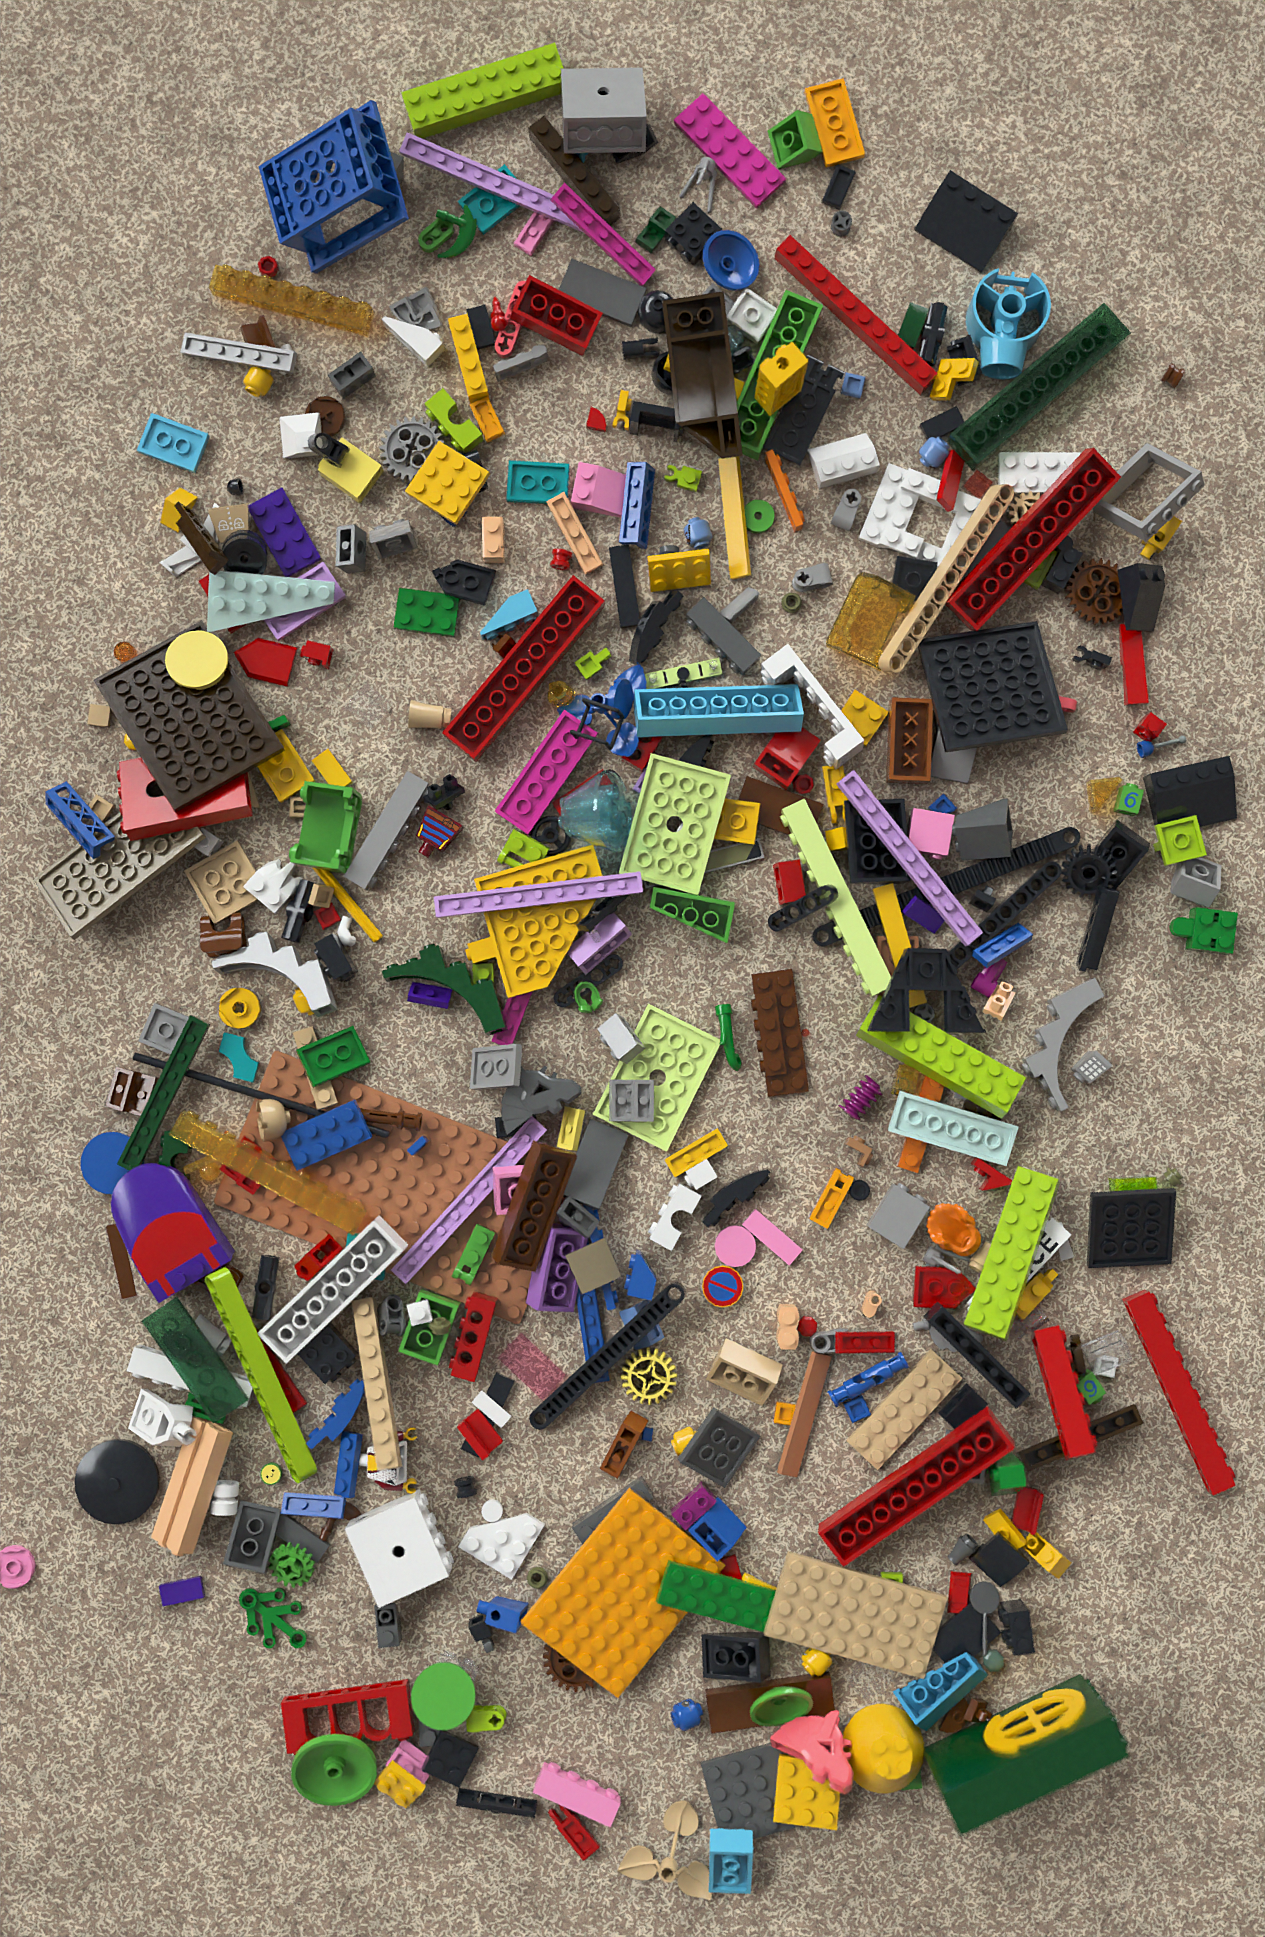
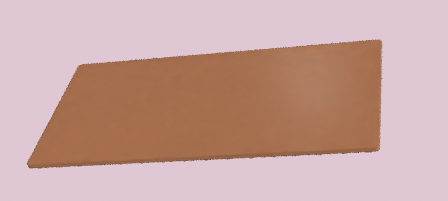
(389, 1183)

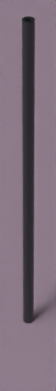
(248, 1091)

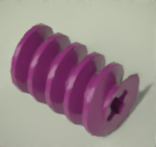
(861, 1098)

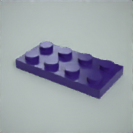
(284, 532)

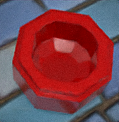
(268, 266)
(803, 784)
(807, 1326)

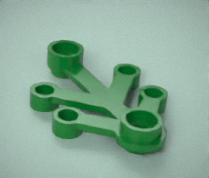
(270, 1616)

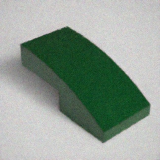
(655, 229)
(912, 324)

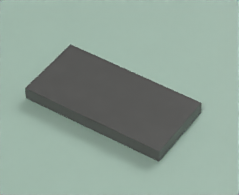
(603, 291)
(595, 1164)

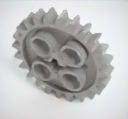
(394, 445)

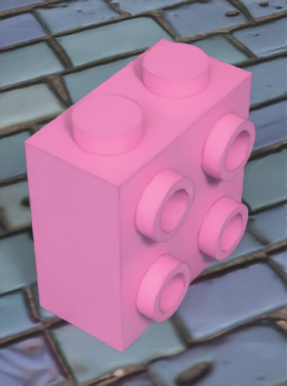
(930, 832)

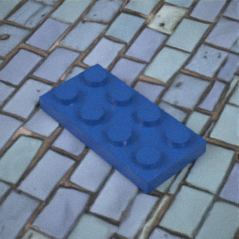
(326, 1135)

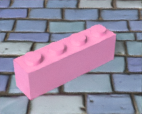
(577, 1794)

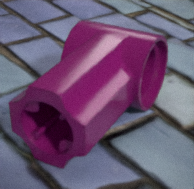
(986, 980)

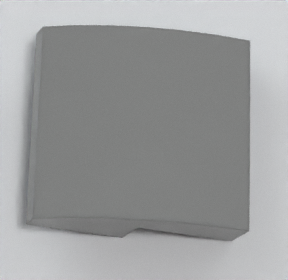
(631, 1100)

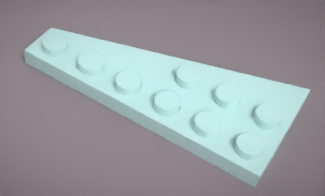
(248, 597)

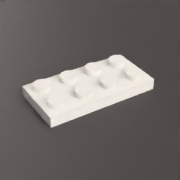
(1032, 469)

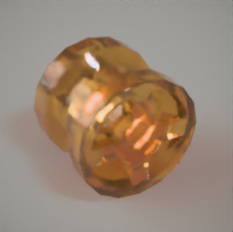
(121, 650)

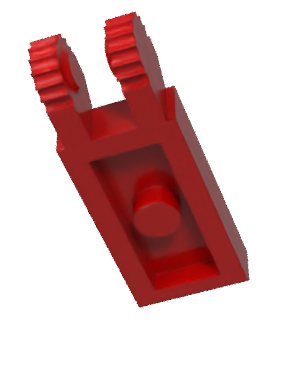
(575, 1832)

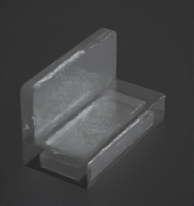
(1107, 1352)

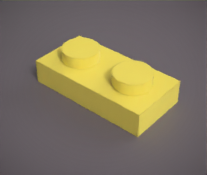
(571, 1128)

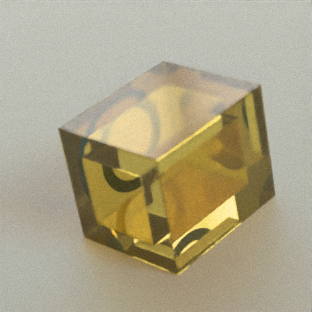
(904, 1080)

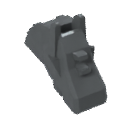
(522, 1102)

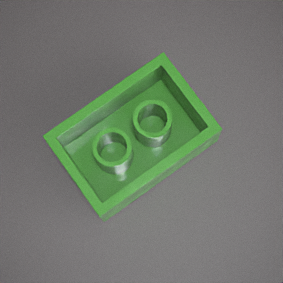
(419, 1339)

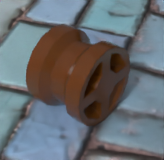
(1173, 375)

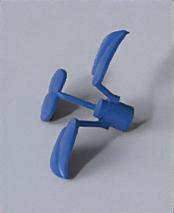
(627, 738)

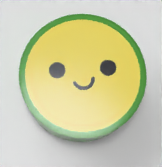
(271, 1473)

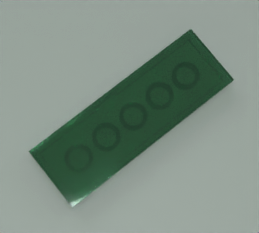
(195, 1359)

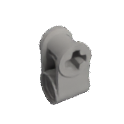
(846, 512)
(815, 576)
(829, 1336)

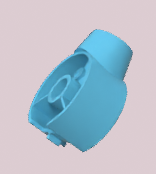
(1000, 352)

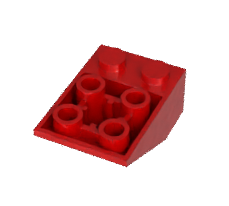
(786, 756)

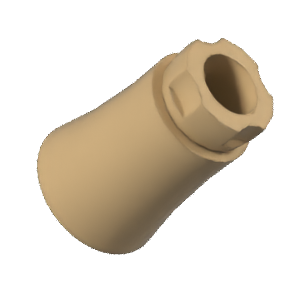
(428, 716)

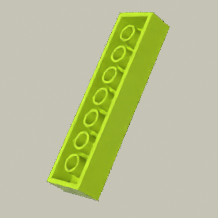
(484, 91)
(948, 1062)
(1012, 1253)

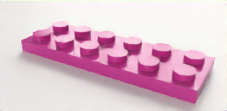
(730, 150)
(545, 773)

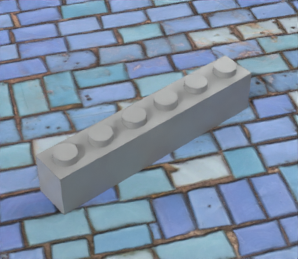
(387, 830)

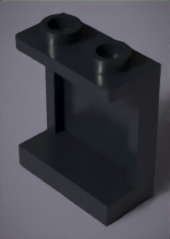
(654, 416)

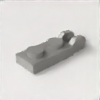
(521, 362)

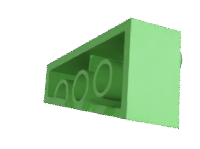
(697, 911)

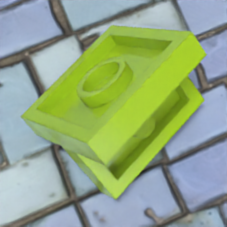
(1179, 840)

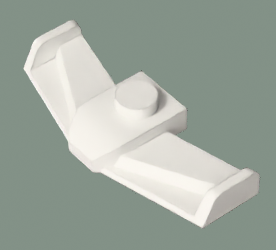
(187, 557)

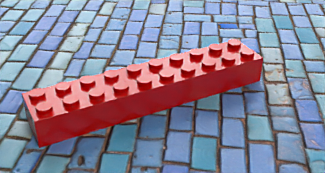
(1032, 538)
(524, 668)
(916, 1486)

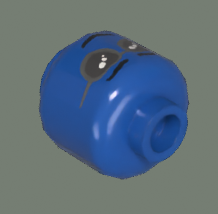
(686, 1714)

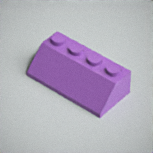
(553, 1282)

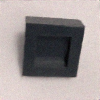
(983, 899)

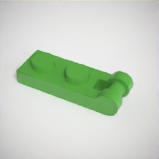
(474, 1253)

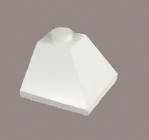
(296, 432)

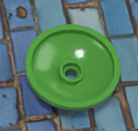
(780, 1706)

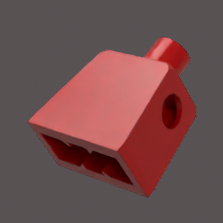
(311, 1264)

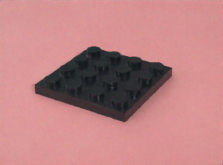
(1131, 1228)

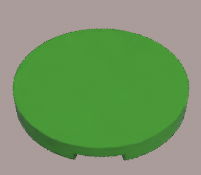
(443, 1696)

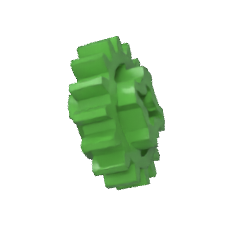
(291, 1565)

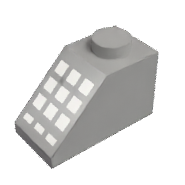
(1090, 1067)

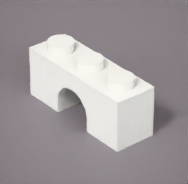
(681, 1199)

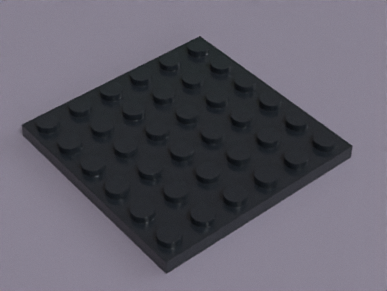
(991, 686)

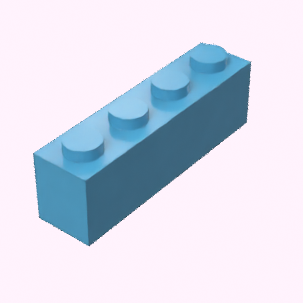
(940, 1690)

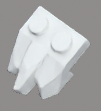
(273, 884)

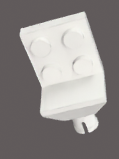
(162, 1422)

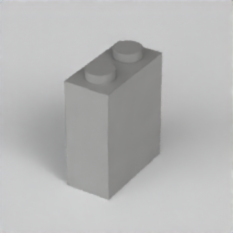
(898, 1215)

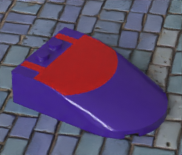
(167, 1229)

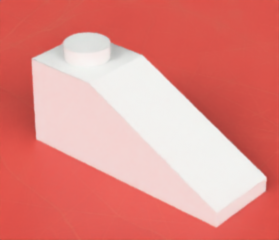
(418, 340)

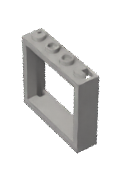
(1167, 509)

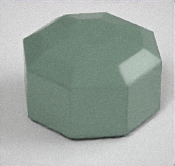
(993, 1660)

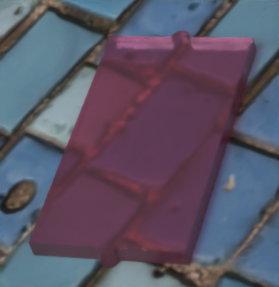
(531, 1366)

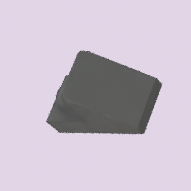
(577, 1217)

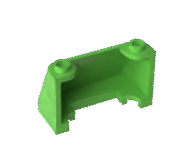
(327, 827)

